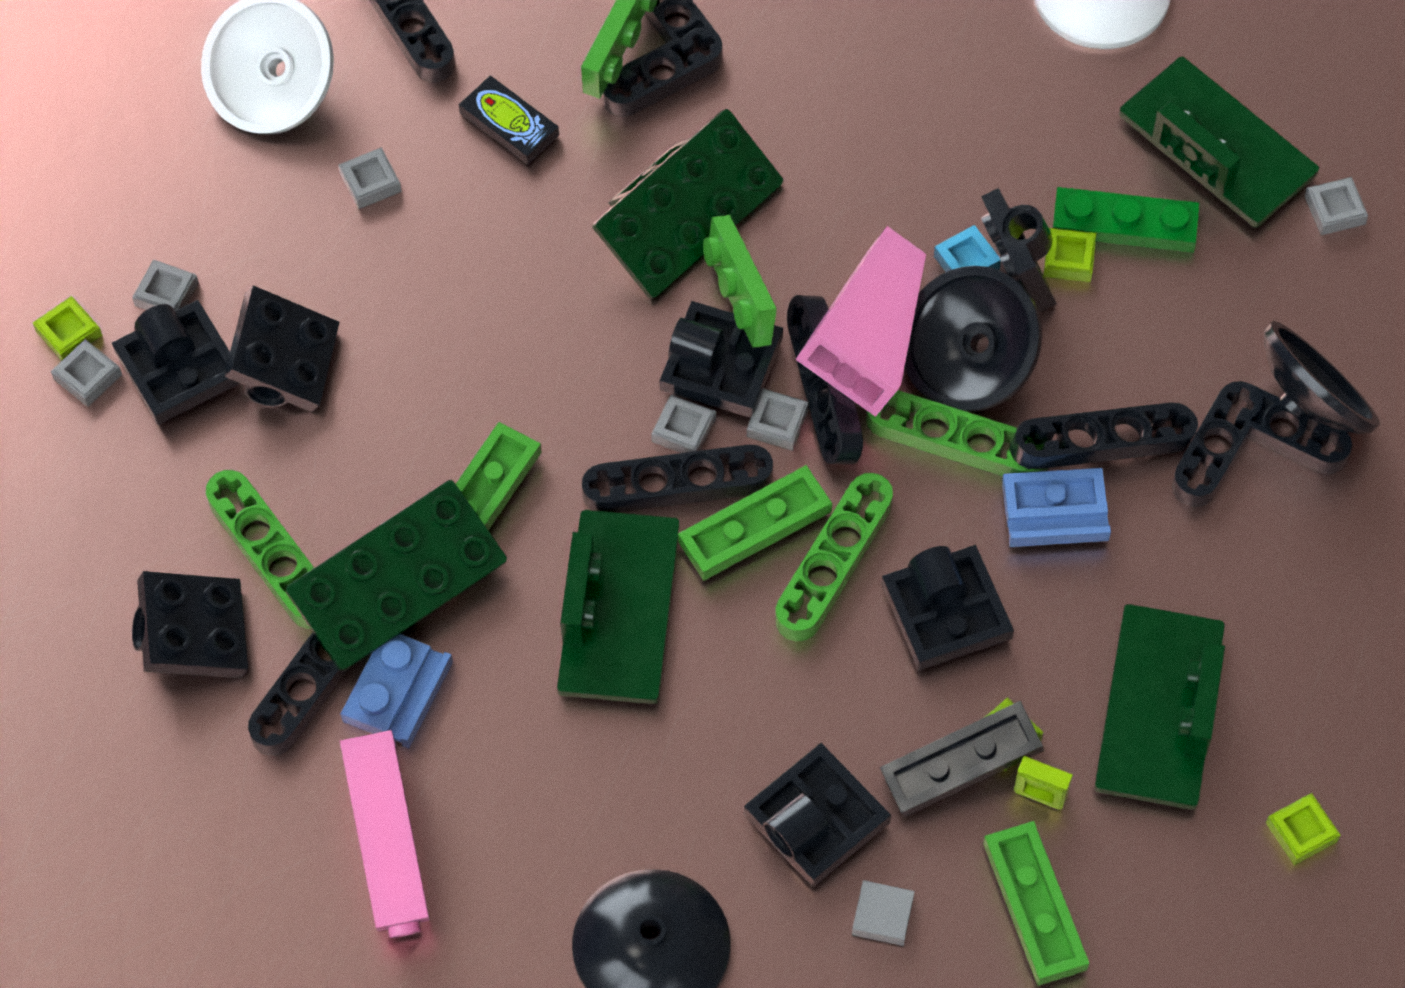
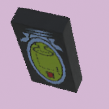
(509, 119)

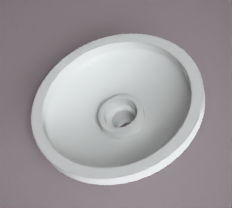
(1103, 22)
(243, 59)

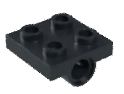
(1016, 252)
(281, 351)
(174, 359)
(716, 362)
(946, 605)
(190, 625)
(817, 814)

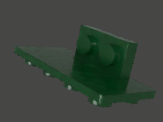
(1219, 141)
(668, 209)
(396, 575)
(617, 606)
(1161, 706)

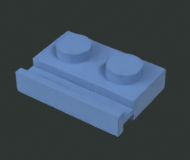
(1056, 507)
(397, 688)

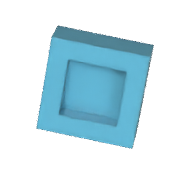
(966, 249)

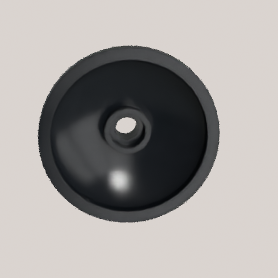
(951, 320)
(1315, 384)
(686, 954)

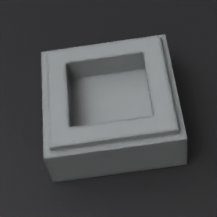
(370, 178)
(1336, 206)
(165, 286)
(86, 373)
(777, 419)
(683, 425)
(883, 913)

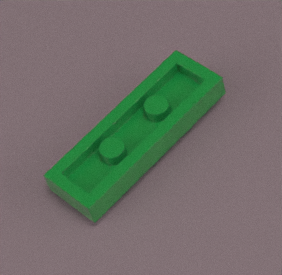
(1128, 218)

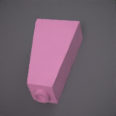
(869, 325)
(385, 833)

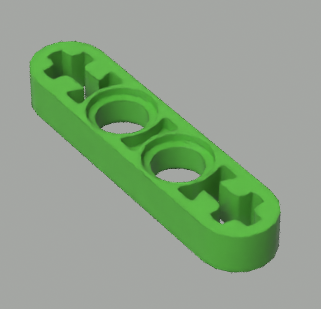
(952, 444)
(263, 551)
(830, 554)

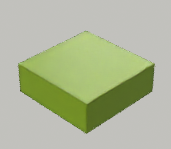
(1070, 255)
(66, 327)
(1042, 783)
(1302, 829)

